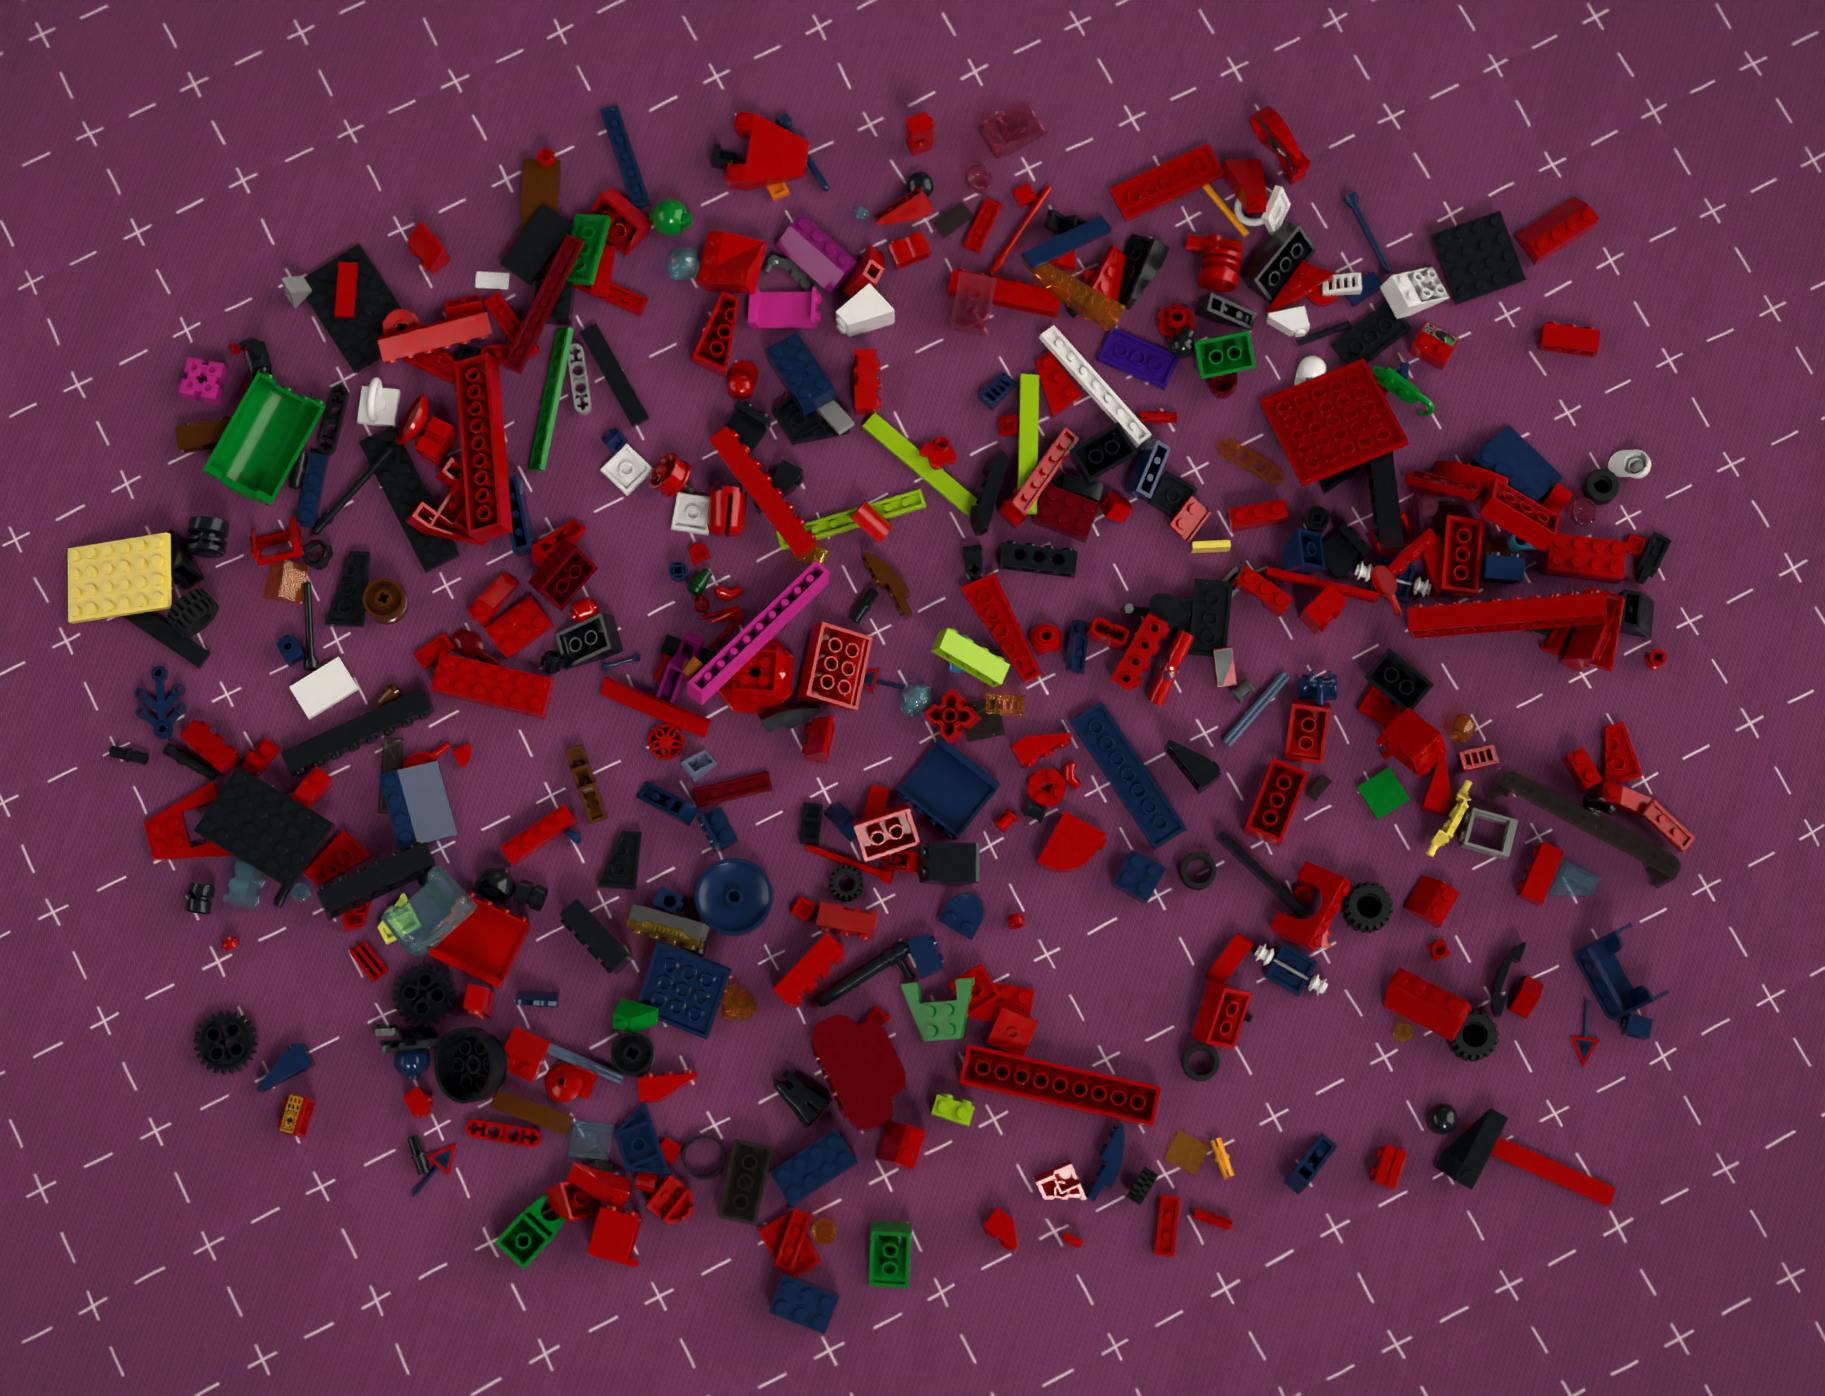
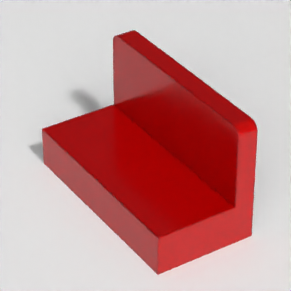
(463, 305)

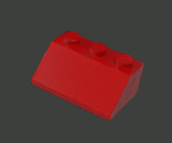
(628, 223)
(1221, 1014)

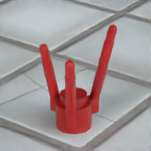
(733, 614)

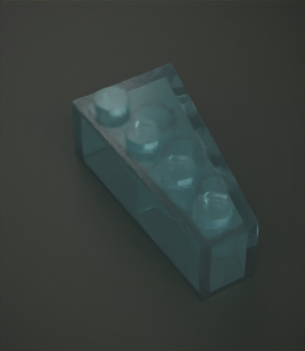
(244, 887)

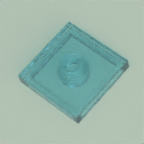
(591, 1140)

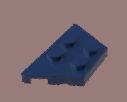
(640, 1144)

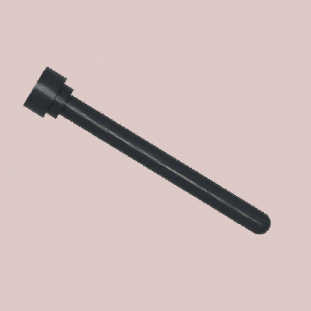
(311, 662)

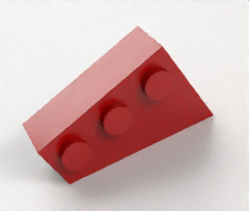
(210, 746)

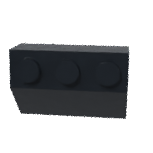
(1102, 452)
(1398, 680)

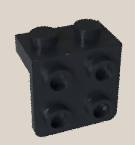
(749, 424)
(1344, 551)

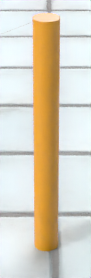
(1226, 210)

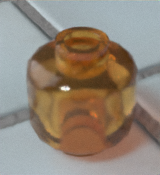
(1461, 728)

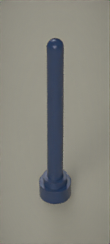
(785, 122)
(1351, 201)

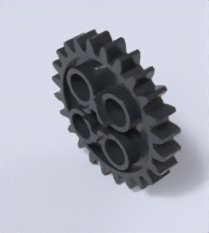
(414, 981)
(208, 1046)

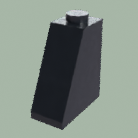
(182, 563)

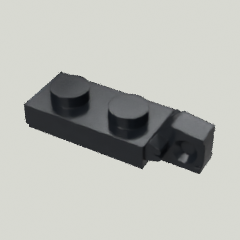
(1652, 557)

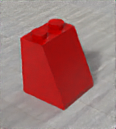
(901, 1145)

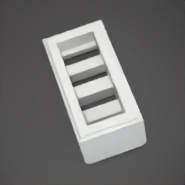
(1349, 277)

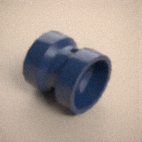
(680, 574)

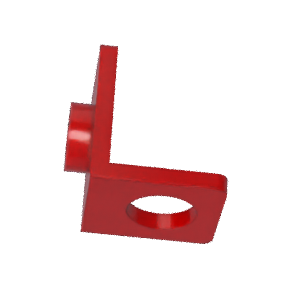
(589, 1082)

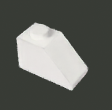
(1290, 321)

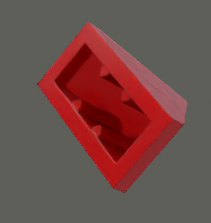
(1526, 997)

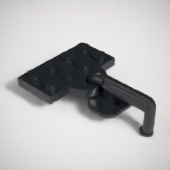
(1205, 612)

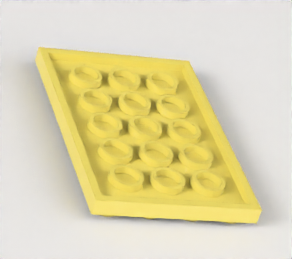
(119, 578)

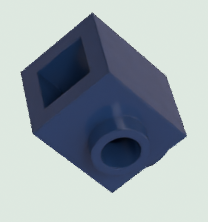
(290, 649)

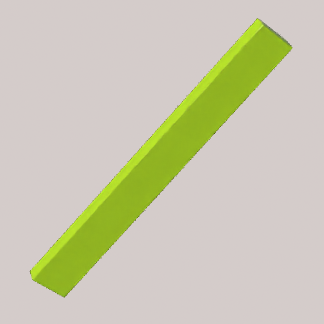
(1028, 429)
(920, 465)
(842, 522)

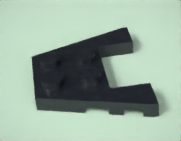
(802, 428)
(407, 1039)

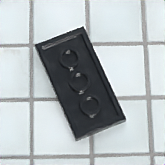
(536, 244)
(1371, 336)

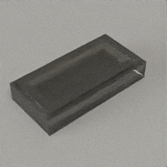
(952, 219)

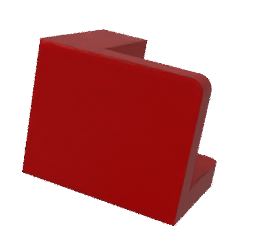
(1116, 507)

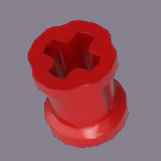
(1655, 653)
(1005, 820)

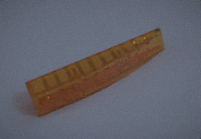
(1079, 296)

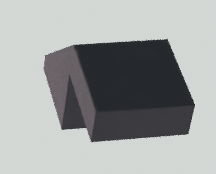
(1060, 224)

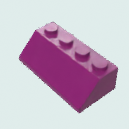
(816, 254)

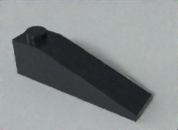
(1142, 263)
(1470, 1151)

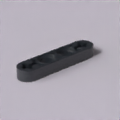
(333, 420)

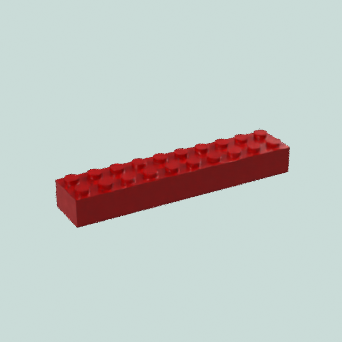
(483, 447)
(1507, 615)
(1060, 1085)

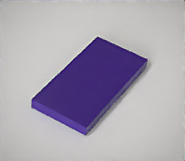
(1138, 358)

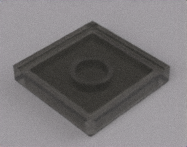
(990, 724)

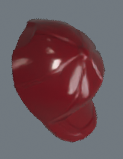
(1223, 385)

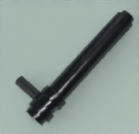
(888, 957)

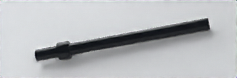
(328, 517)

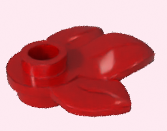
(938, 455)

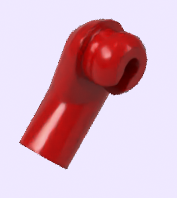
(727, 594)
(1068, 775)

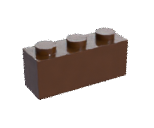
(200, 436)

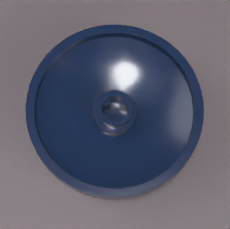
(734, 897)

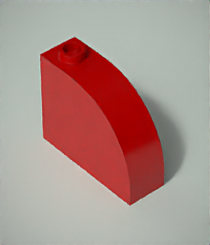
(1071, 845)

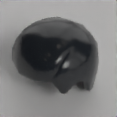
(920, 179)
(1442, 1119)

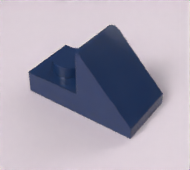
(841, 819)

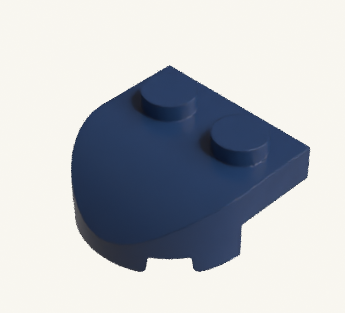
(964, 914)

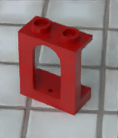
(259, 543)

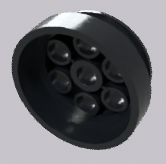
(470, 1064)

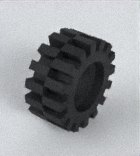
(852, 893)
(1142, 1185)

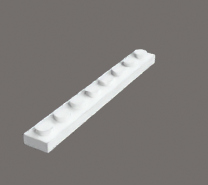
(1095, 385)

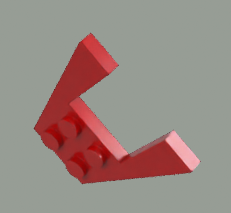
(1606, 658)
(169, 833)

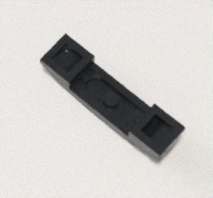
(1497, 1000)

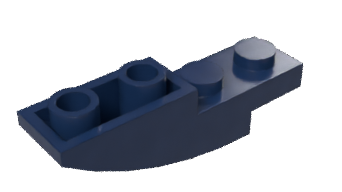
(1112, 1155)

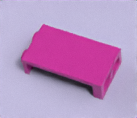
(784, 310)

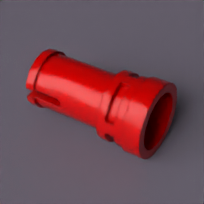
(662, 667)

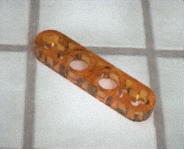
(1252, 460)

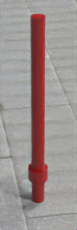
(1000, 259)

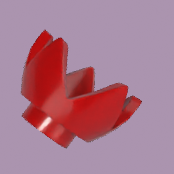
(1043, 645)

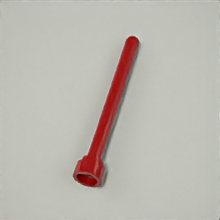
(885, 874)

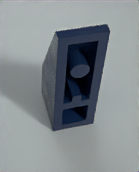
(668, 803)
(289, 1064)
(1310, 1164)

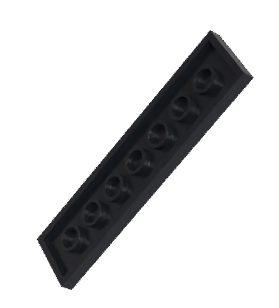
(405, 492)

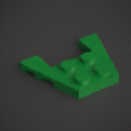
(943, 1018)

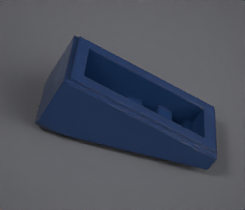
(998, 399)

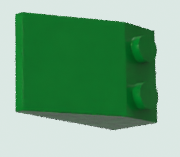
(890, 1254)

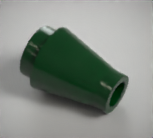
(699, 583)

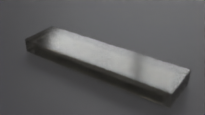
(391, 761)

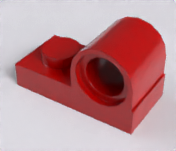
(1557, 498)

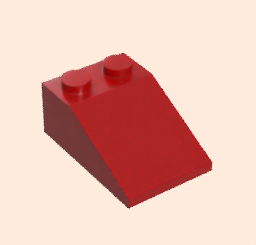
(1307, 731)
(819, 739)

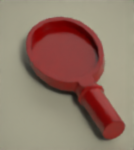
(1386, 584)
(425, 757)

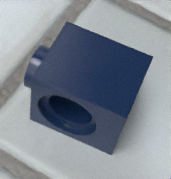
(661, 897)
(1636, 1026)

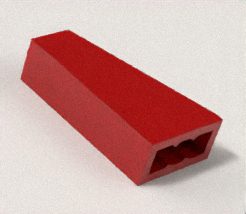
(1247, 183)

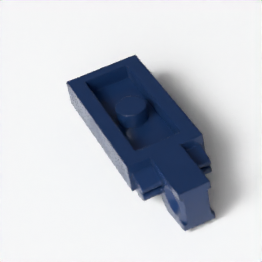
(1077, 647)

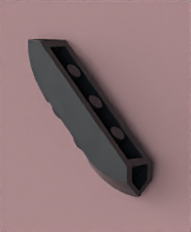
(982, 512)

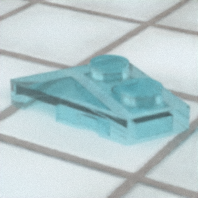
(1574, 882)

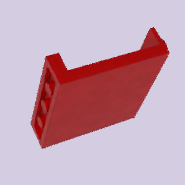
(484, 943)

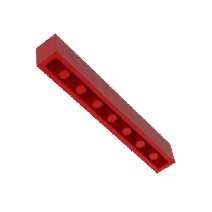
(763, 493)

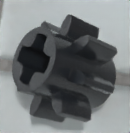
(552, 661)

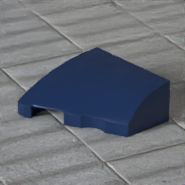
(537, 998)

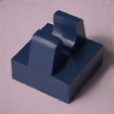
(614, 440)

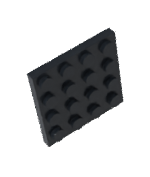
(1477, 257)

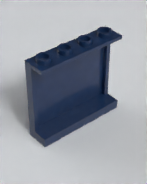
(948, 789)

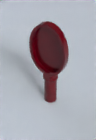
(472, 646)

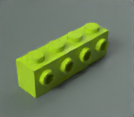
(970, 657)

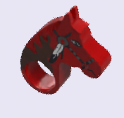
(1277, 137)

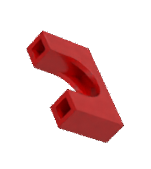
(1310, 931)

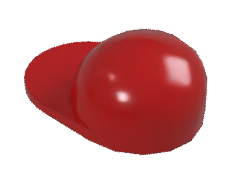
(742, 380)

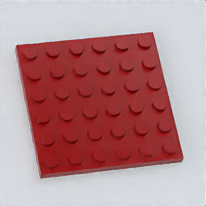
(1333, 422)

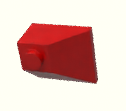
(572, 1202)

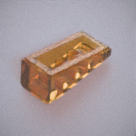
(1005, 697)

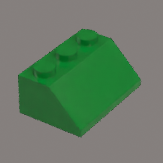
(1224, 354)

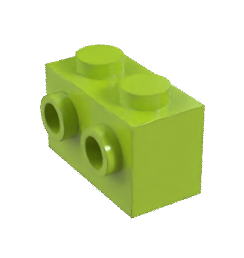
(953, 1110)

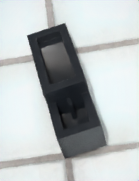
(788, 715)

